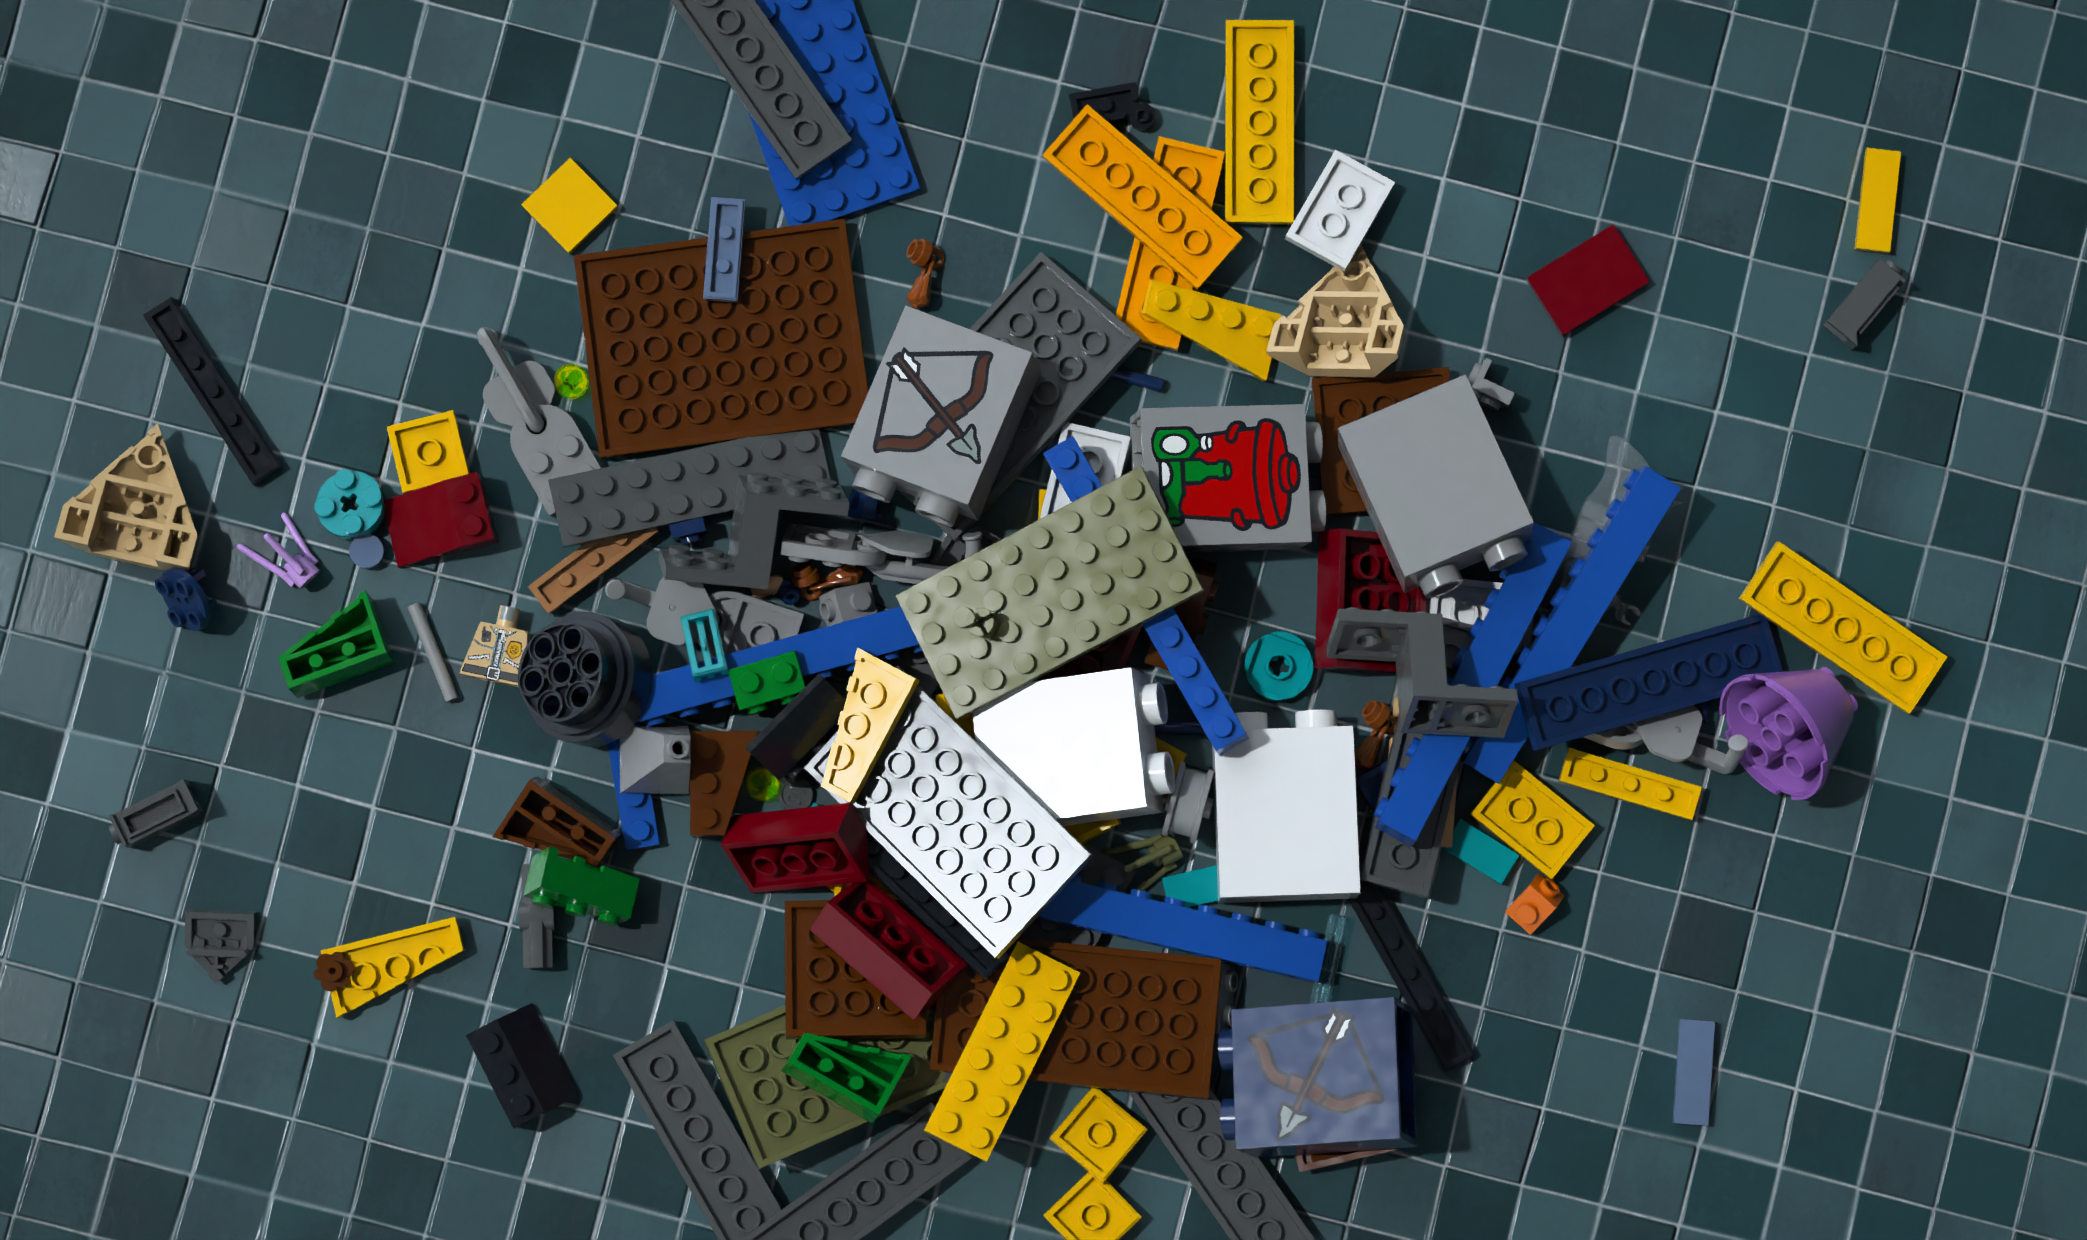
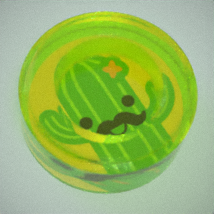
(571, 381)
(762, 784)

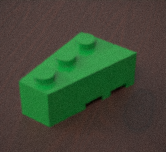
(338, 650)
(580, 887)
(847, 1073)

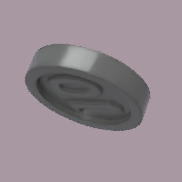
(795, 794)

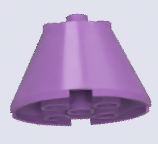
(1791, 726)

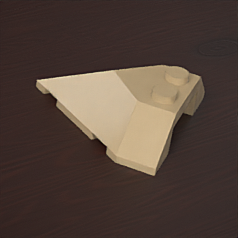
(1341, 326)
(133, 511)

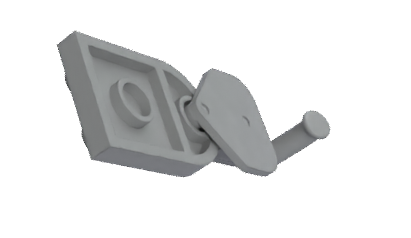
(523, 400)
(869, 550)
(744, 623)
(1674, 738)

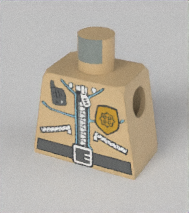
(497, 649)

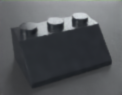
(799, 730)
(522, 1065)

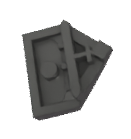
(219, 938)

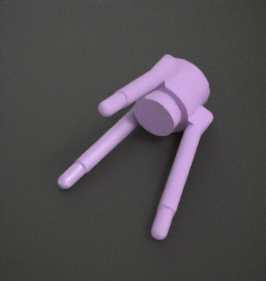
(300, 569)

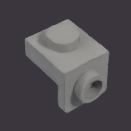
(1491, 394)
(847, 603)

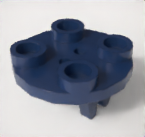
(185, 598)

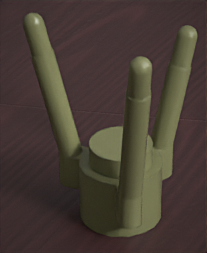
(1163, 852)

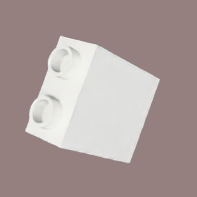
(1083, 744)
(1287, 812)

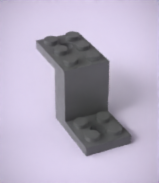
(753, 531)
(1419, 652)

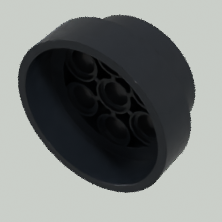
(615, 689)

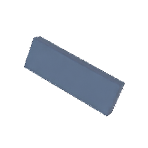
(724, 249)
(1693, 1072)

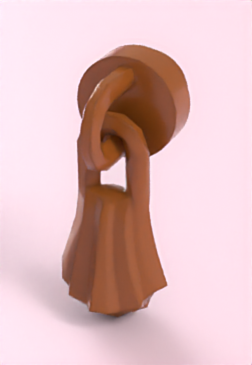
(920, 255)
(808, 575)
(1375, 716)

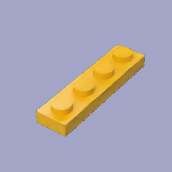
(1630, 784)

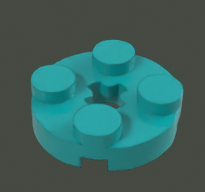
(344, 486)
(1296, 657)

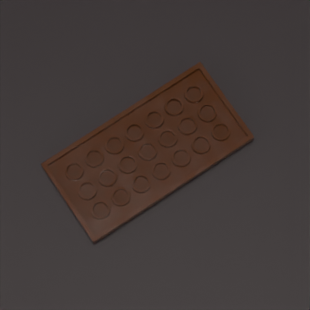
(1126, 1026)

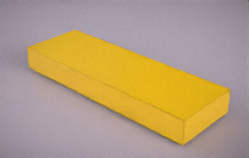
(1877, 200)

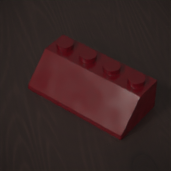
(798, 848)
(888, 947)

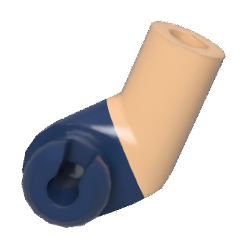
(780, 588)

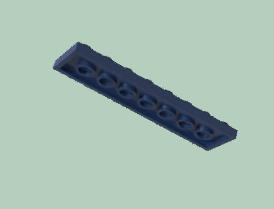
(1644, 681)

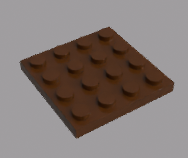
(1347, 399)
(828, 994)

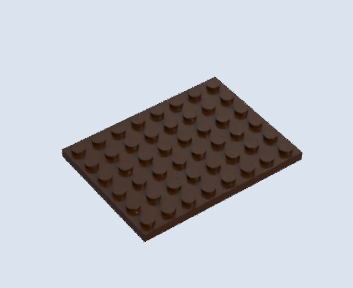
(714, 372)

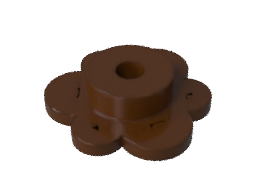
(343, 969)

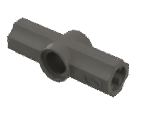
(537, 928)

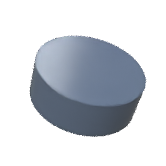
(367, 551)

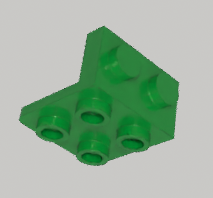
(767, 681)

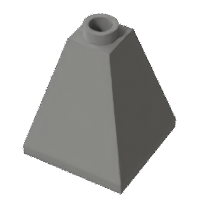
(655, 759)

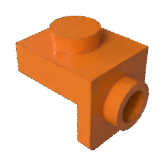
(1535, 903)

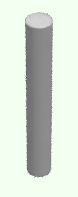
(433, 652)

